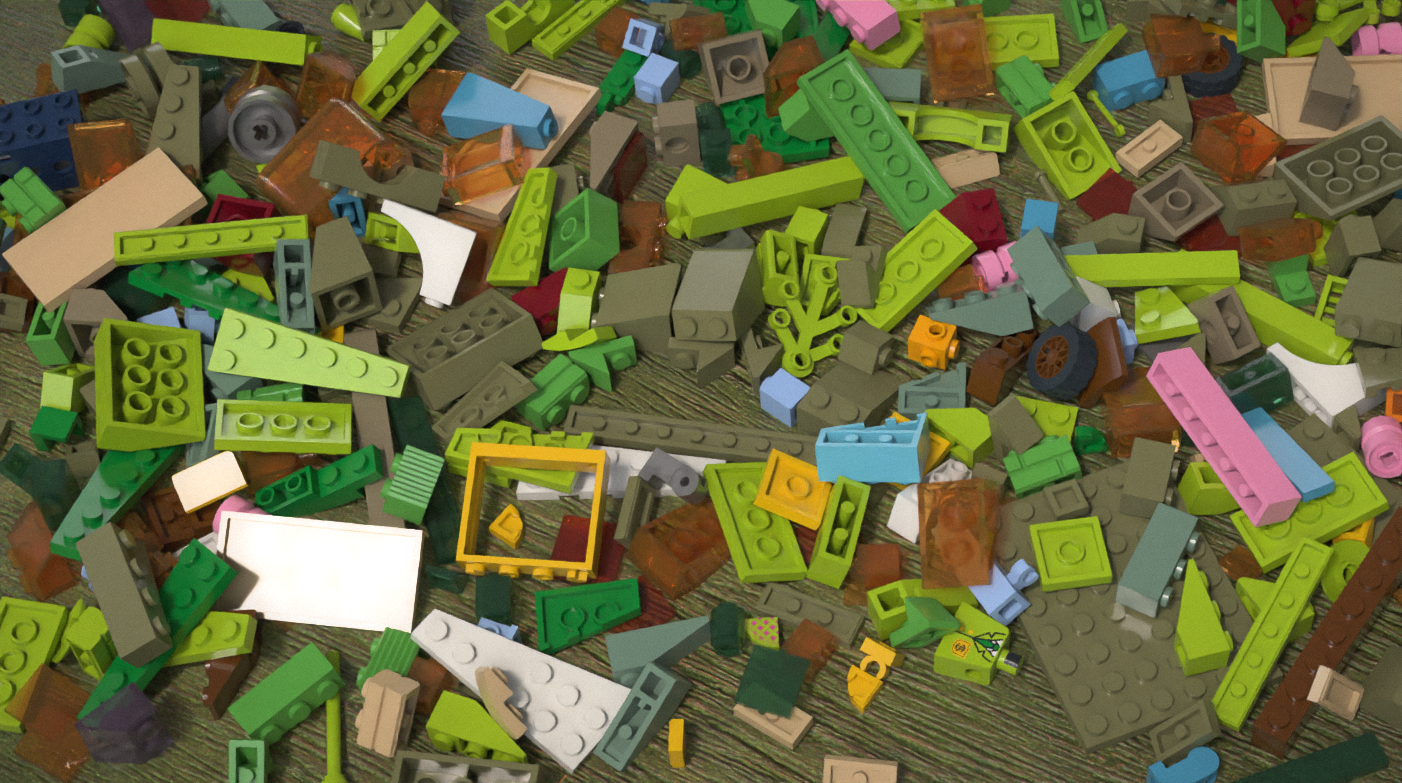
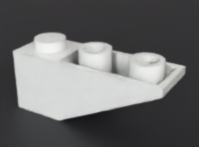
(904, 514)

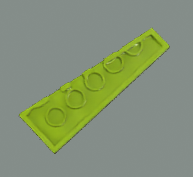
(283, 353)

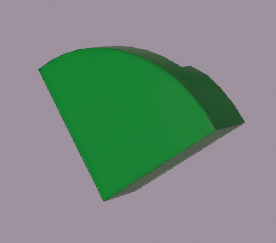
(1089, 440)

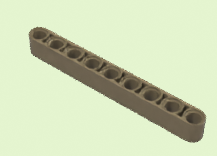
(375, 428)

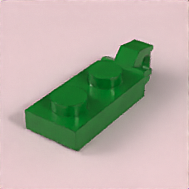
(619, 83)

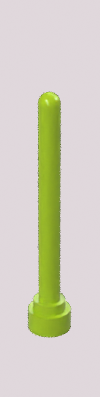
(333, 720)

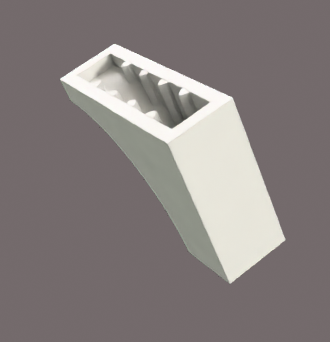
(442, 249)
(1326, 388)

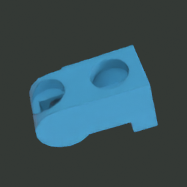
(1198, 767)

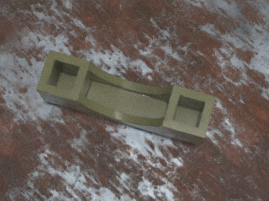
(343, 167)

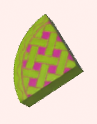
(763, 631)

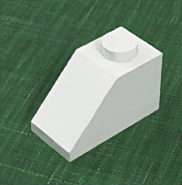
(1098, 309)

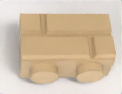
(387, 712)

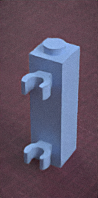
(1004, 596)

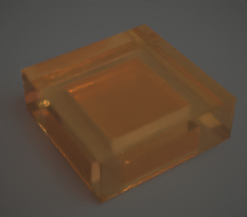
(1240, 564)

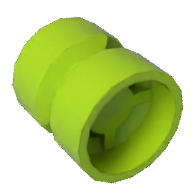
(92, 32)

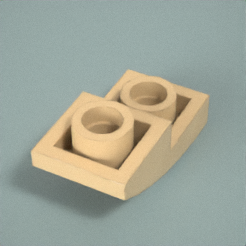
(494, 694)

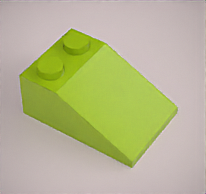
(1066, 145)

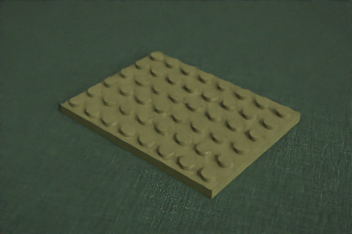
(1102, 658)

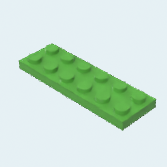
(876, 140)

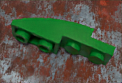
(322, 489)

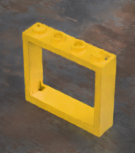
(532, 458)

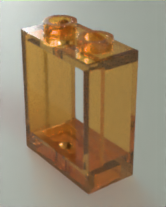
(498, 147)

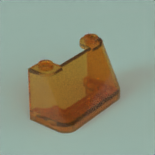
(287, 179)

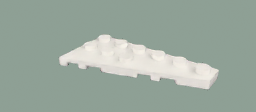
(559, 702)

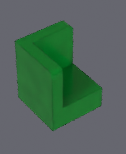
(53, 426)

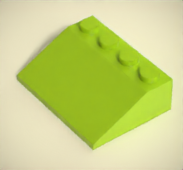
(147, 386)

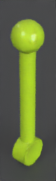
(1092, 96)

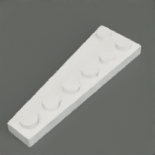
(623, 464)

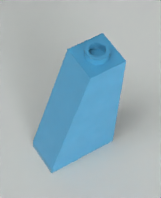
(485, 106)

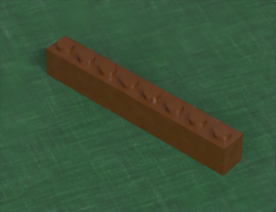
(1333, 641)

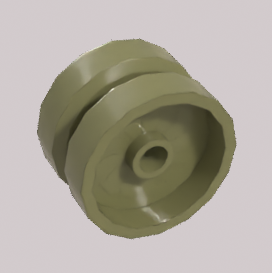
(146, 79)

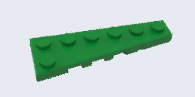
(203, 288)
(111, 493)
(185, 599)

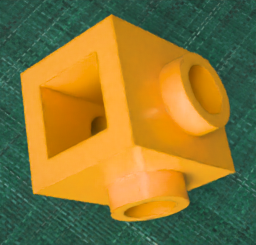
(933, 343)

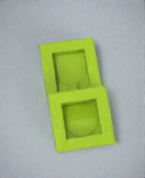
(577, 338)

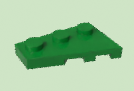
(583, 611)

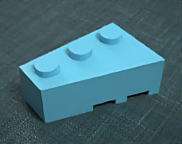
(874, 453)

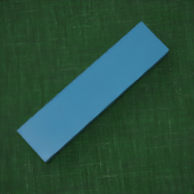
(1292, 459)

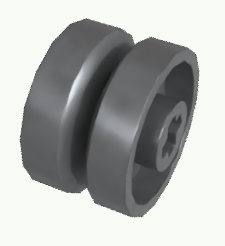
(263, 123)

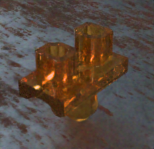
(696, 29)
(753, 160)

